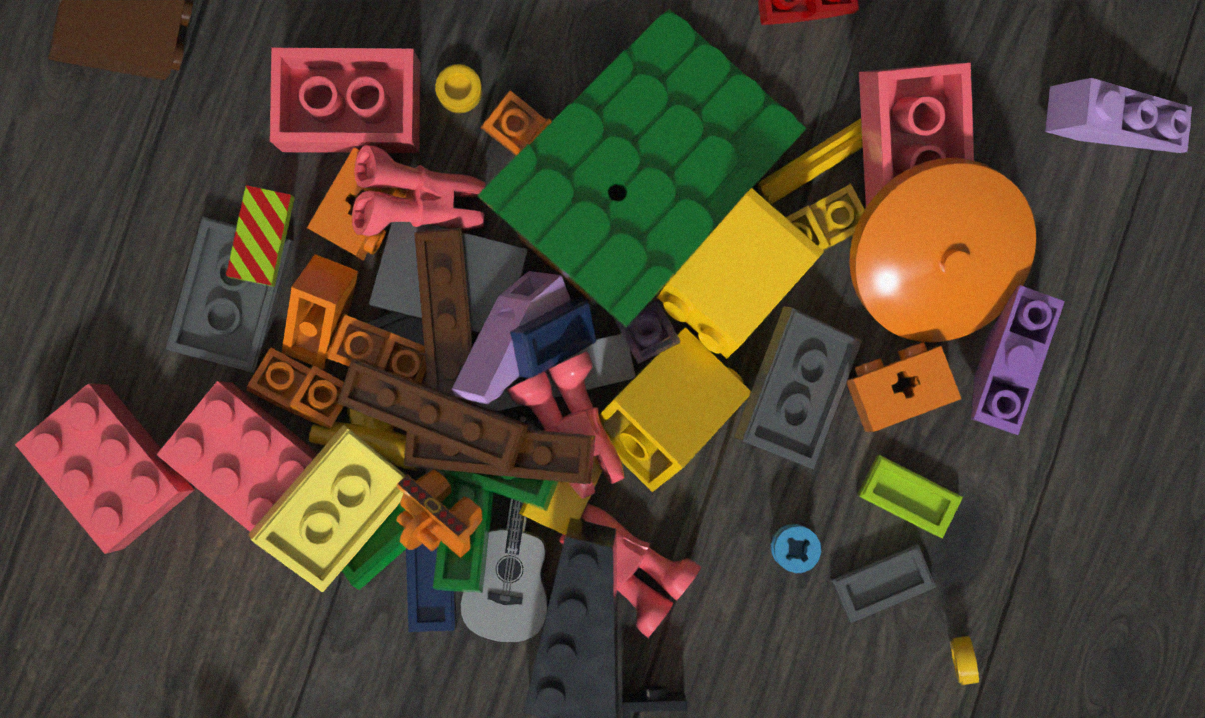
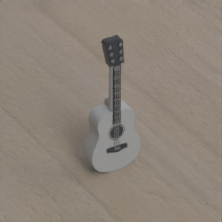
(513, 589)

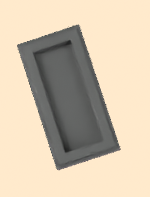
(883, 582)

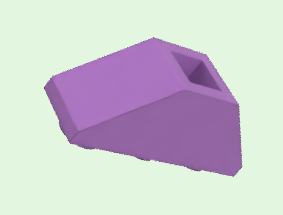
(1014, 359)

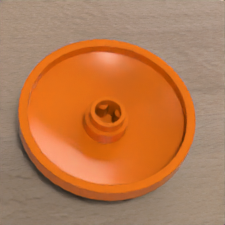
(942, 249)

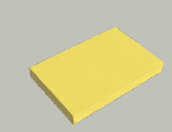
(330, 509)

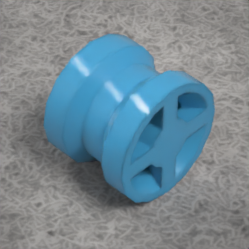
(789, 541)

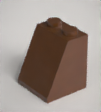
(121, 35)

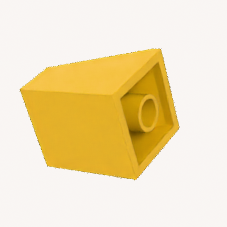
(739, 274)
(672, 410)

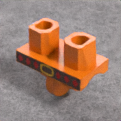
(429, 521)

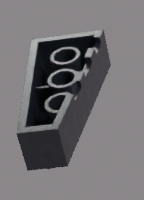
(578, 644)

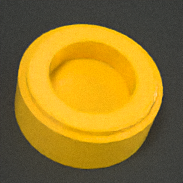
(458, 88)
(964, 660)

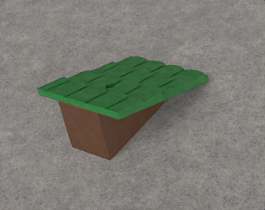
(669, 133)

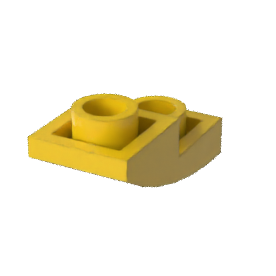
(830, 218)

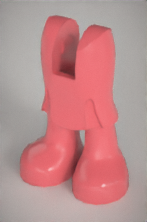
(427, 196)
(584, 418)
(635, 554)

